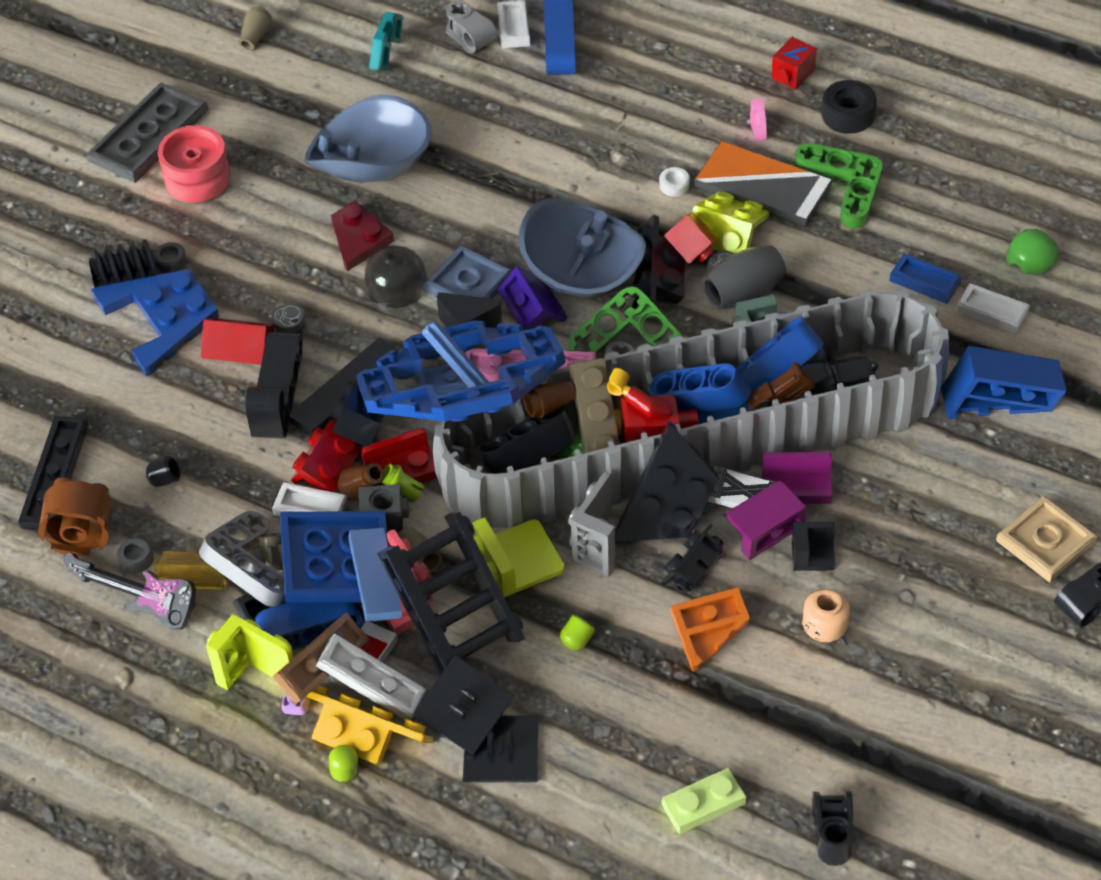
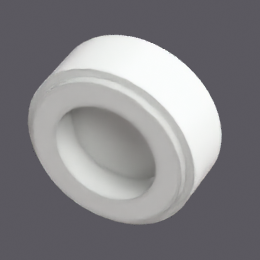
(674, 181)

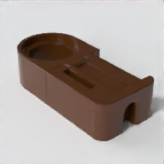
(785, 388)

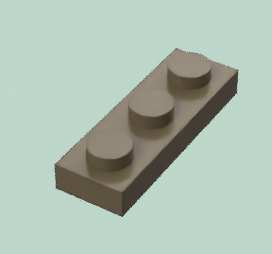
(594, 404)

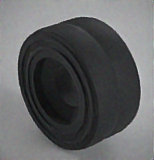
(848, 119)

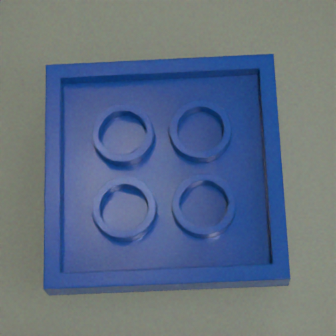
(319, 556)

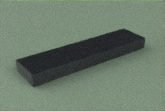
(319, 407)
(56, 461)

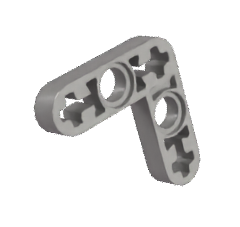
(232, 556)

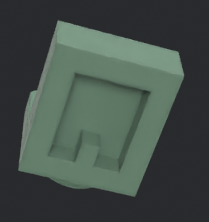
(755, 309)

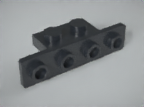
(661, 268)

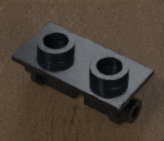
(700, 549)

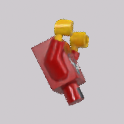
(643, 412)

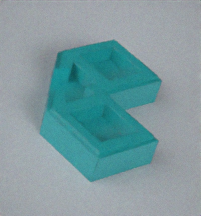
(386, 34)

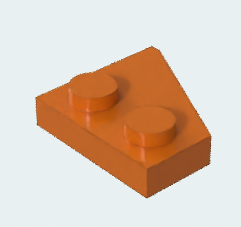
(709, 624)

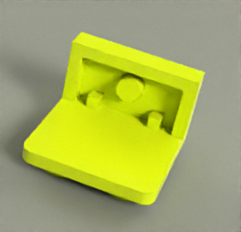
(730, 220)
(518, 555)
(245, 644)

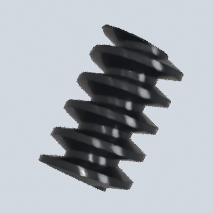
(121, 263)

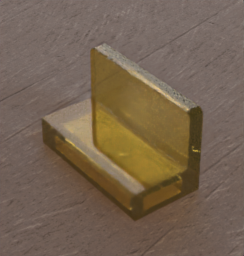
(189, 567)

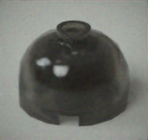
(395, 276)

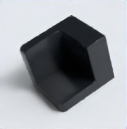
(813, 546)

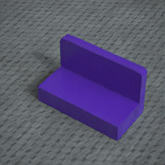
(530, 299)

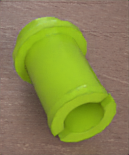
(408, 485)

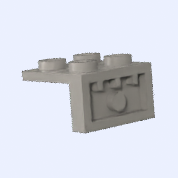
(591, 534)

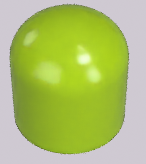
(576, 633)
(343, 763)

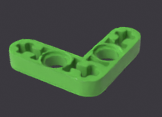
(853, 173)
(635, 317)

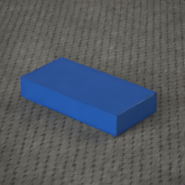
(925, 278)

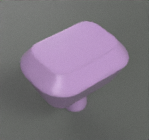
(290, 707)

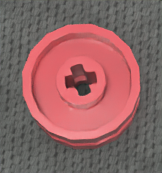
(194, 163)

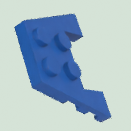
(172, 305)

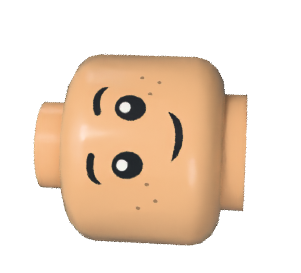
(826, 615)

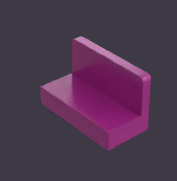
(802, 472)
(766, 518)

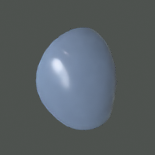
(371, 140)
(579, 248)

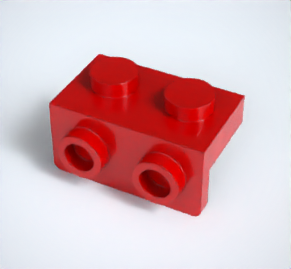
(325, 459)

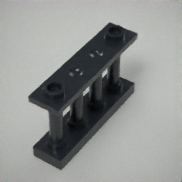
(416, 594)

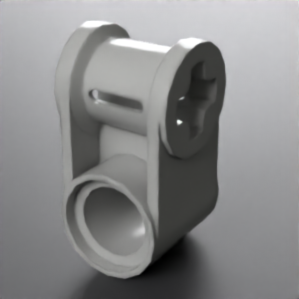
(469, 26)

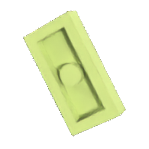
(703, 800)

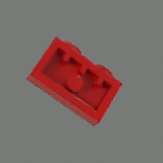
(408, 451)

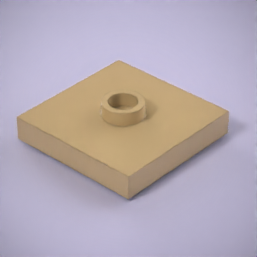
(1046, 538)

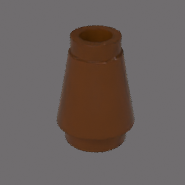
(548, 397)
(359, 476)

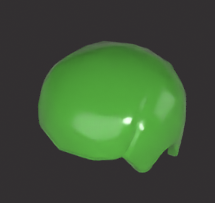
(1032, 251)

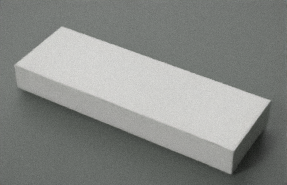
(371, 677)

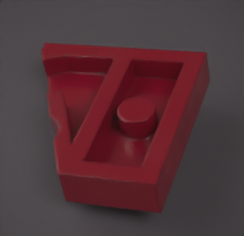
(358, 234)

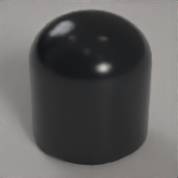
(163, 471)

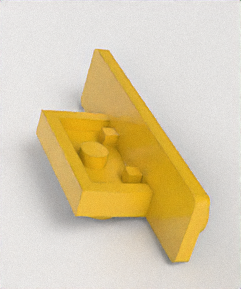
(364, 730)

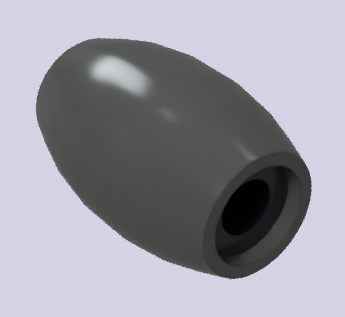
(744, 276)

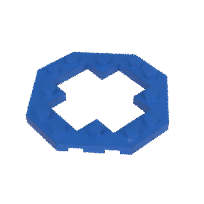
(516, 379)

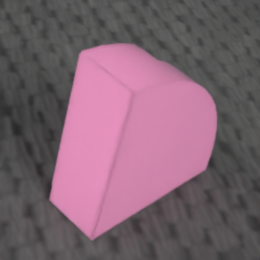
(758, 119)

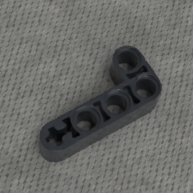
(274, 395)

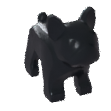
(846, 371)

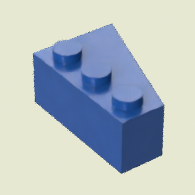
(1002, 380)

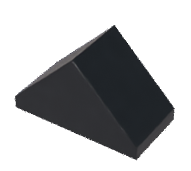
(458, 309)

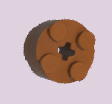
(76, 516)

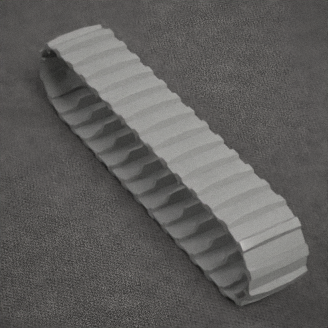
(732, 442)

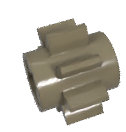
(269, 551)

